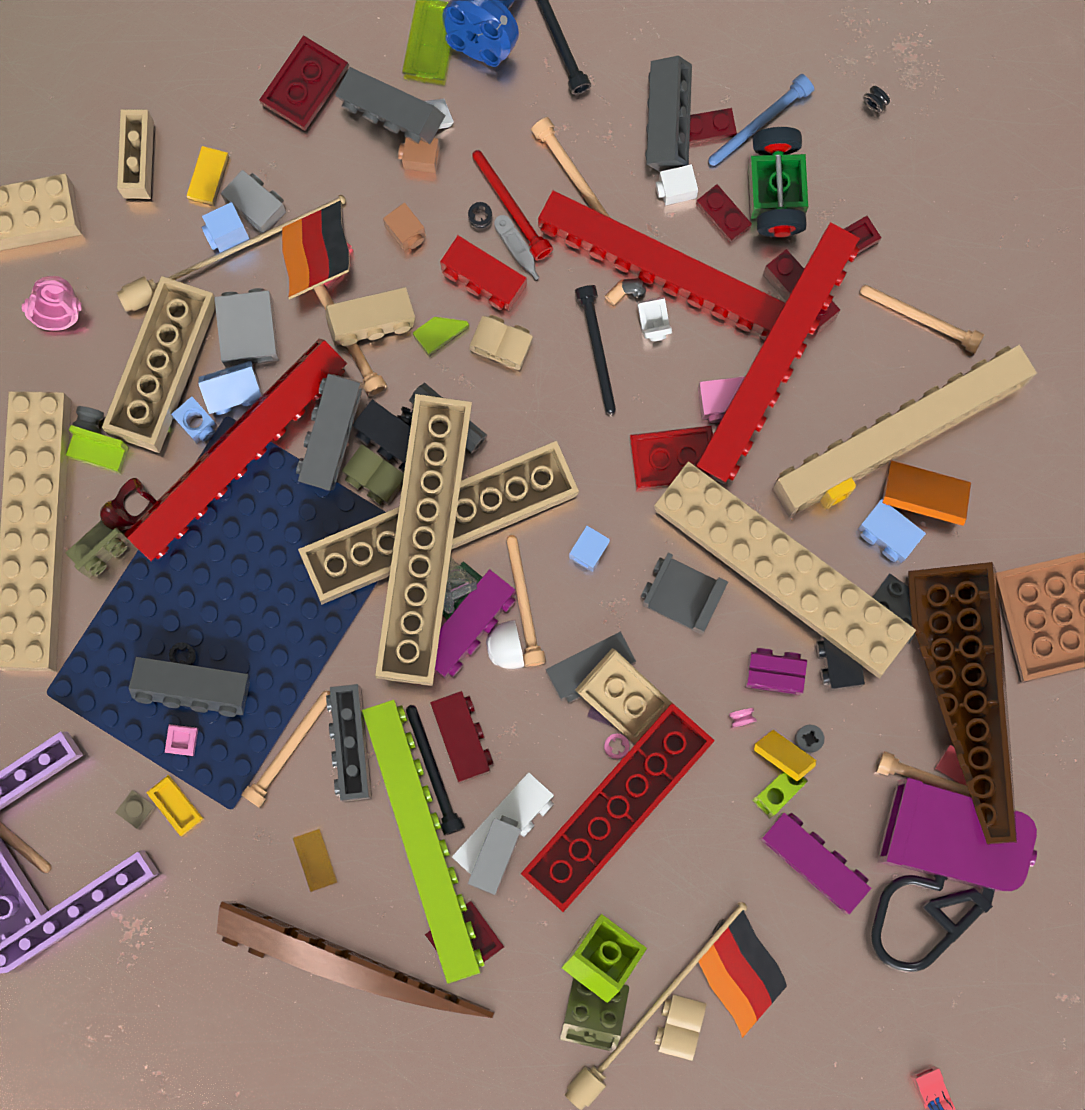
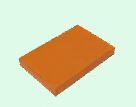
(927, 493)

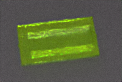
(427, 45)

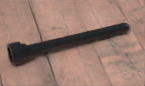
(578, 81)
(587, 297)
(450, 822)

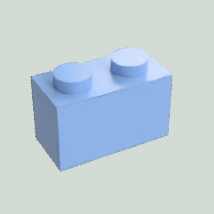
(224, 228)
(230, 388)
(891, 532)

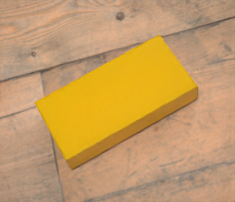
(207, 175)
(838, 493)
(785, 755)
(175, 805)

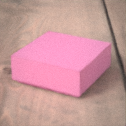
(181, 740)

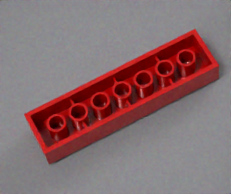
(617, 807)

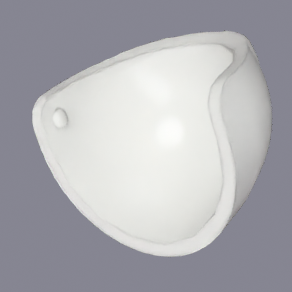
(505, 646)

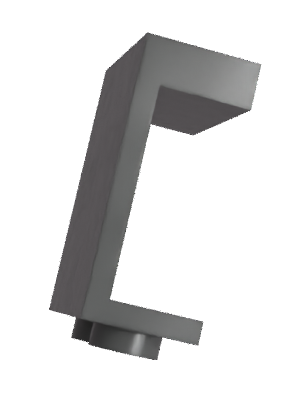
(683, 594)

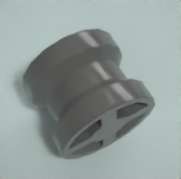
(88, 418)
(807, 741)

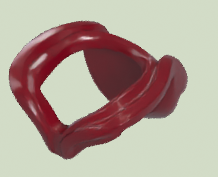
(114, 513)

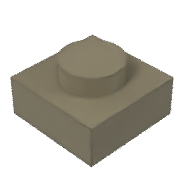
(135, 809)

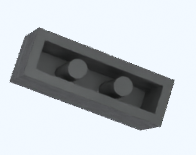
(572, 671)

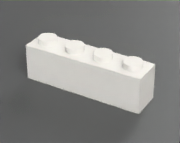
(520, 805)

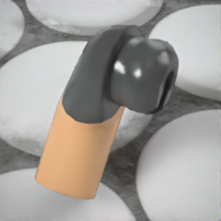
(623, 287)

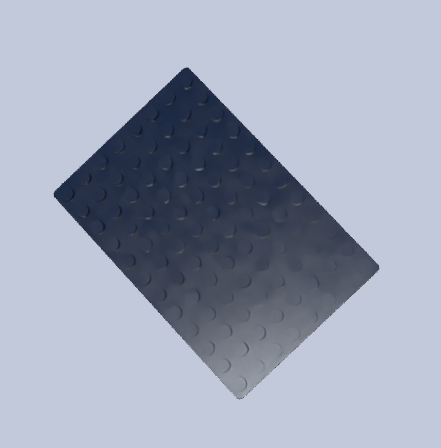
(242, 605)

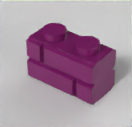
(776, 672)

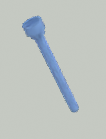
(800, 88)

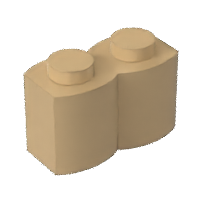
(501, 342)
(681, 1026)

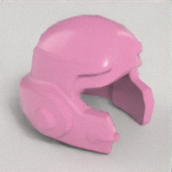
(52, 304)

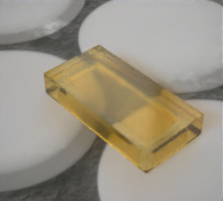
(315, 860)

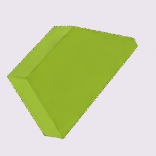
(438, 332)

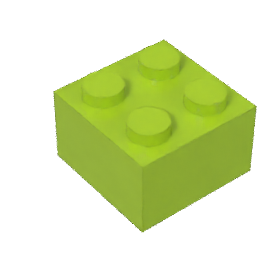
(604, 958)

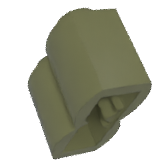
(374, 475)

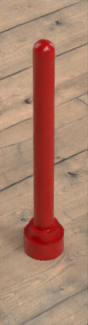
(538, 245)

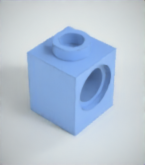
(187, 412)

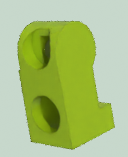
(778, 793)

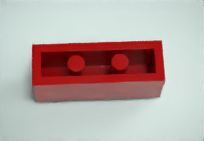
(483, 274)

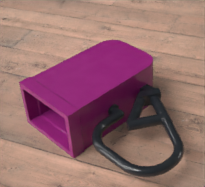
(943, 837)

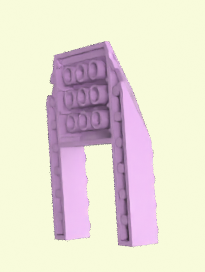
(24, 921)

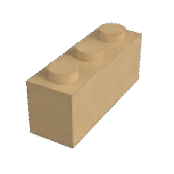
(135, 154)
(370, 317)

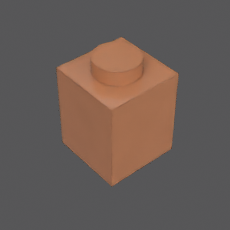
(419, 156)
(404, 227)

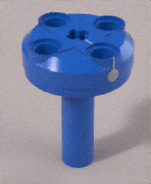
(481, 29)

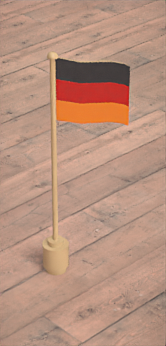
(311, 248)
(737, 972)

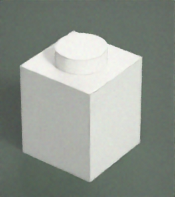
(677, 185)

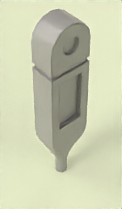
(515, 244)

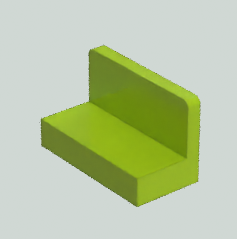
(96, 449)

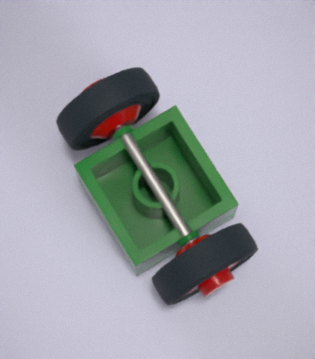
(778, 182)

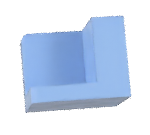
(589, 548)

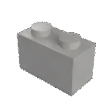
(253, 201)

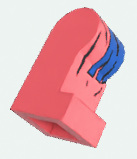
(932, 1089)

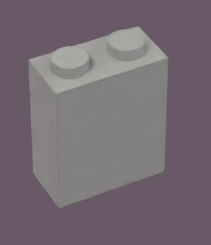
(246, 327)
(495, 855)

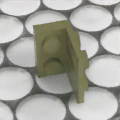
(97, 549)
(592, 1020)

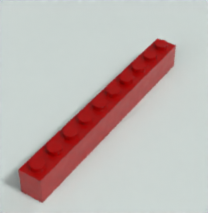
(659, 264)
(777, 353)
(234, 450)

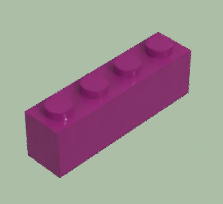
(470, 621)
(815, 863)

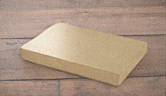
(623, 696)

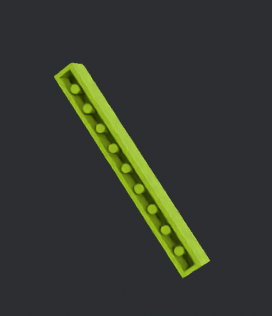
(421, 841)

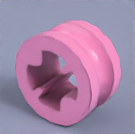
(742, 717)
(608, 749)

